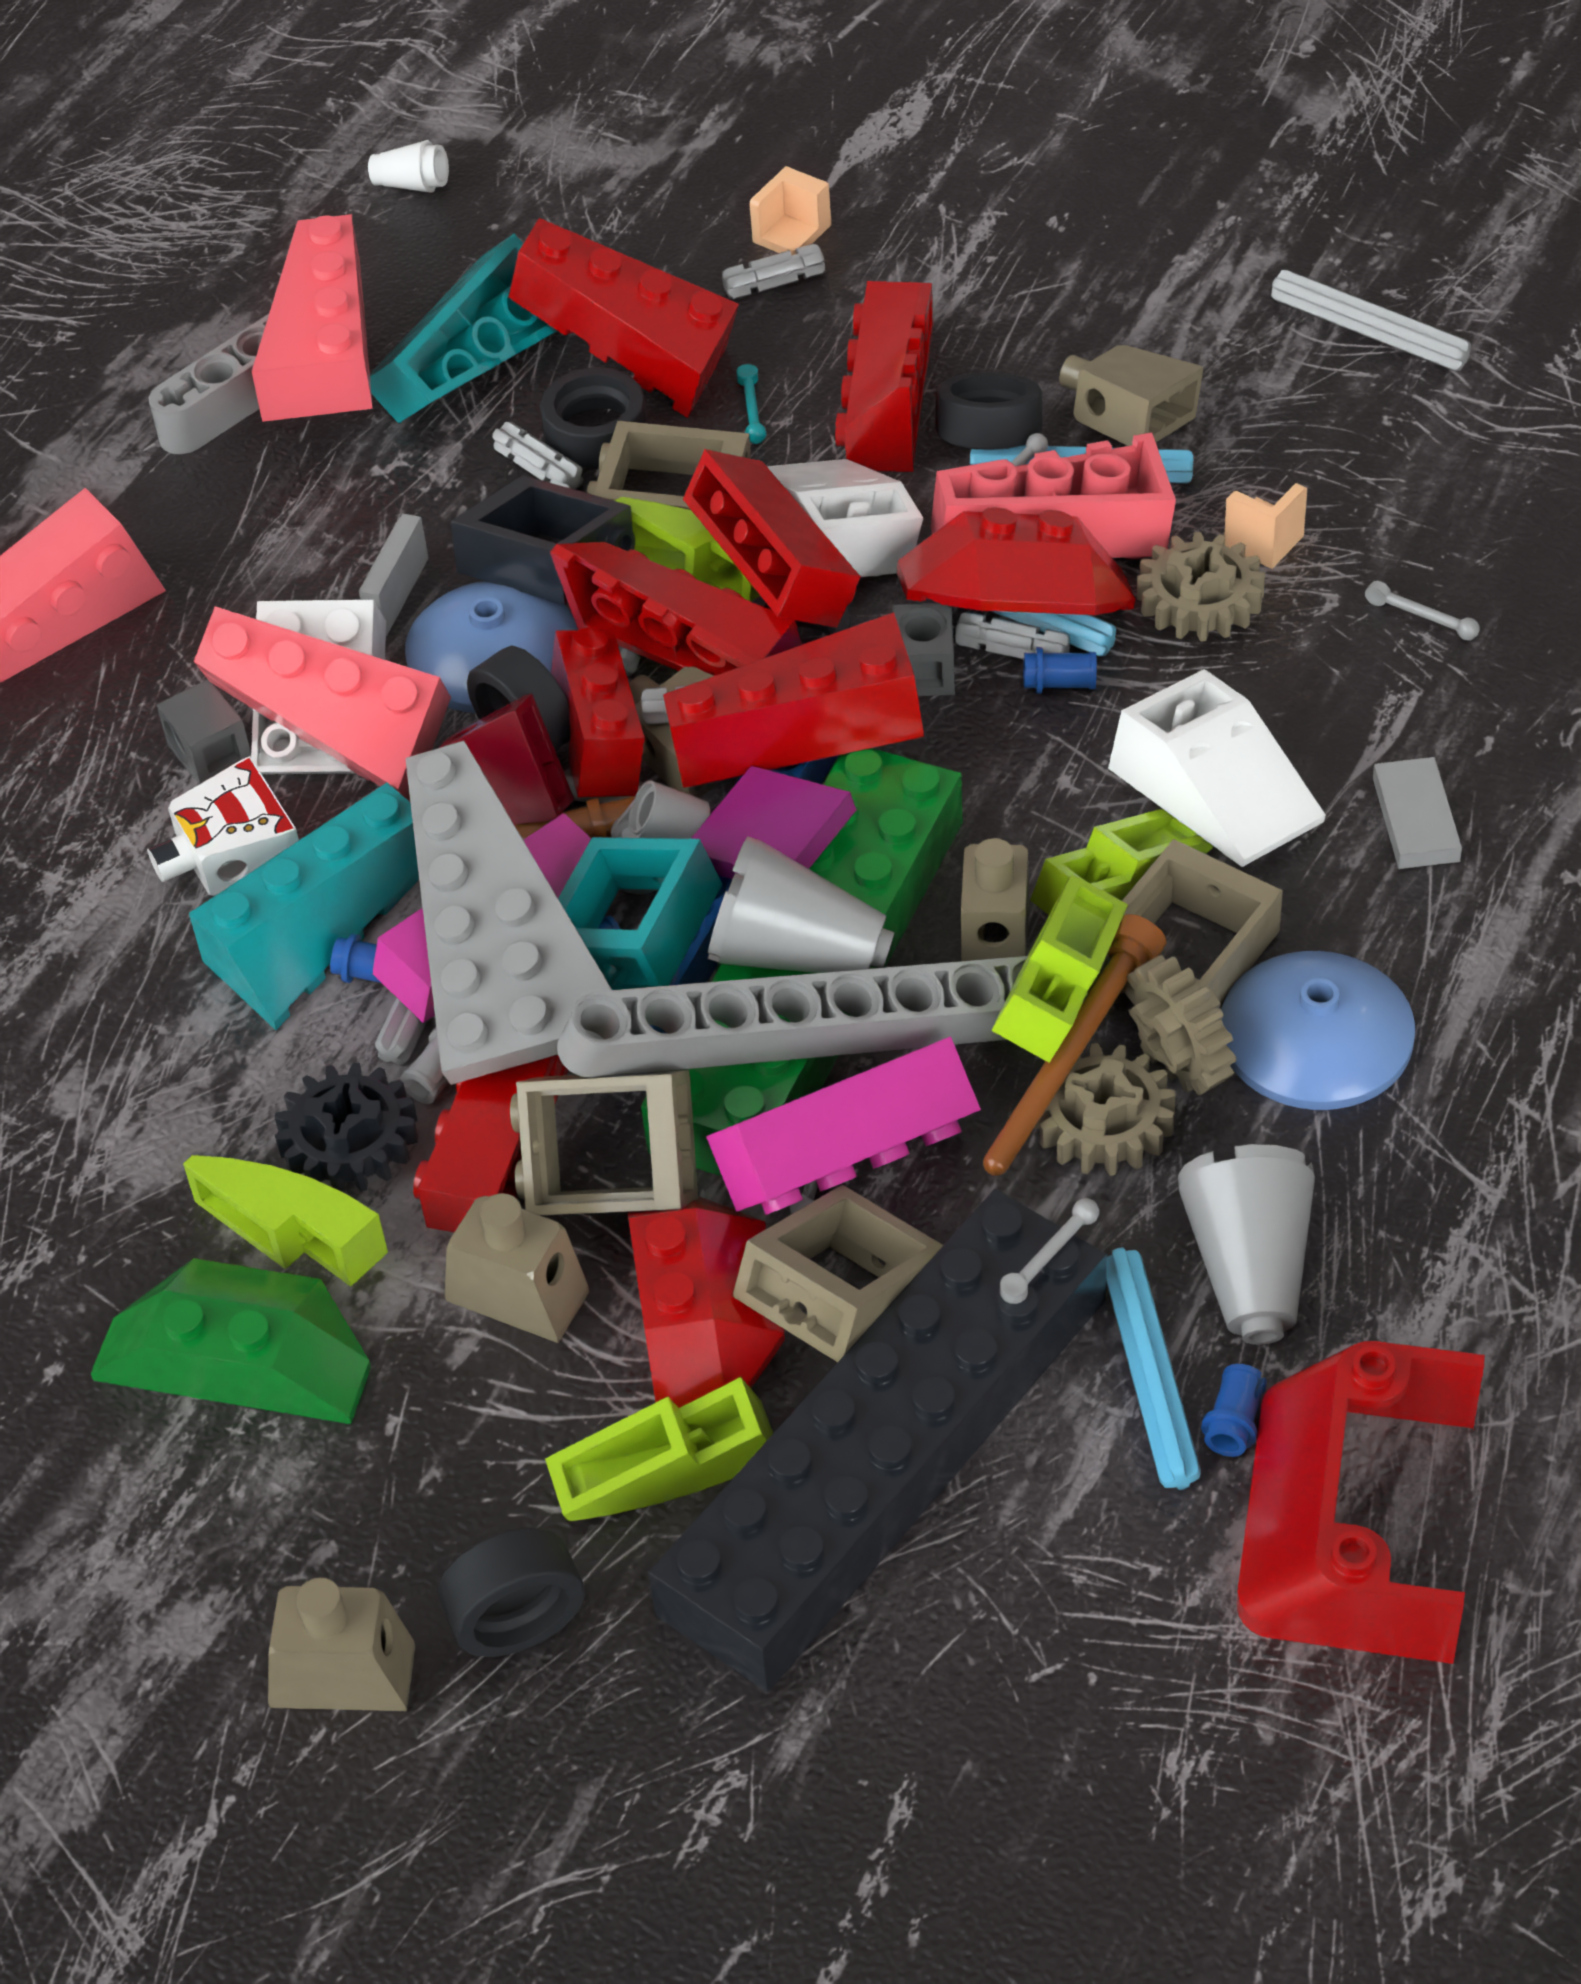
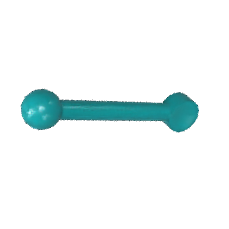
(748, 376)

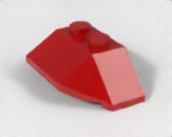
(1016, 566)
(686, 1288)

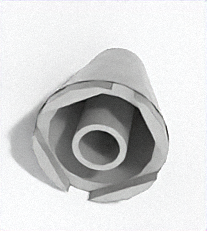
(794, 919)
(1252, 1234)

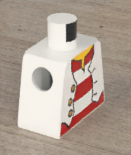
(224, 829)

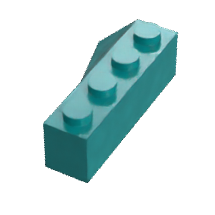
(459, 337)
(280, 922)

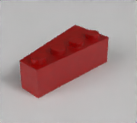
(798, 705)

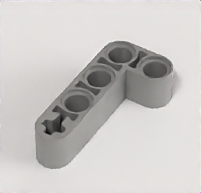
(208, 394)

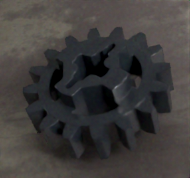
(352, 1127)

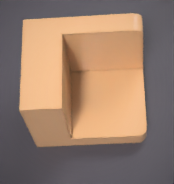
(790, 211)
(1264, 527)

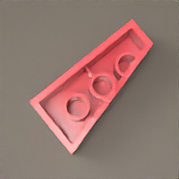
(316, 328)
(1114, 493)
(68, 582)
(327, 694)

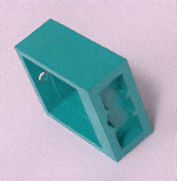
(684, 896)

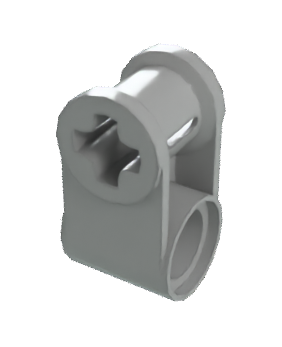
(660, 813)

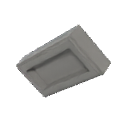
(396, 568)
(1416, 813)

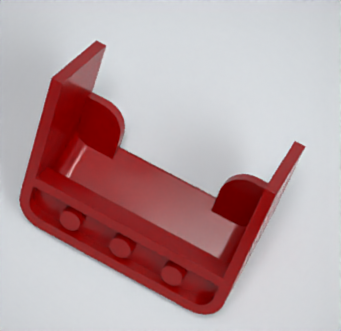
(1330, 1579)

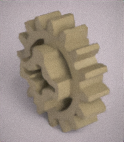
(1200, 586)
(1180, 1024)
(1109, 1111)

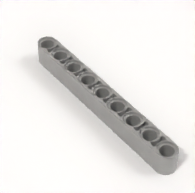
(806, 1000)

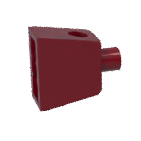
(519, 761)

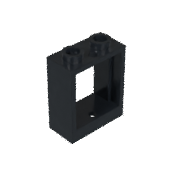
(499, 534)

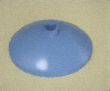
(474, 625)
(1312, 1050)

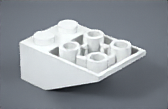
(858, 511)
(341, 622)
(1214, 767)

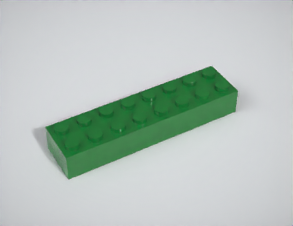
(879, 856)

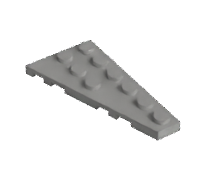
(495, 931)

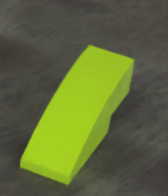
(681, 541)
(1115, 856)
(1060, 968)
(289, 1214)
(660, 1453)

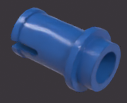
(1059, 670)
(353, 959)
(1230, 1425)

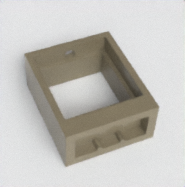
(660, 450)
(1240, 904)
(670, 1144)
(780, 1275)

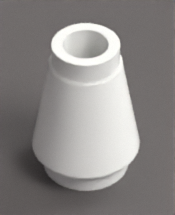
(410, 167)

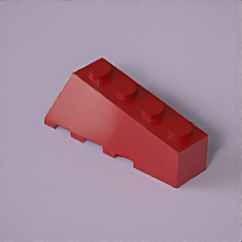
(887, 376)
(666, 610)

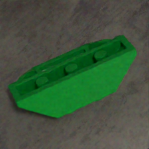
(239, 1342)

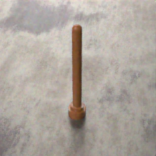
(1132, 946)

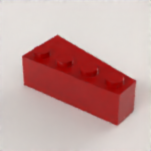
(625, 311)

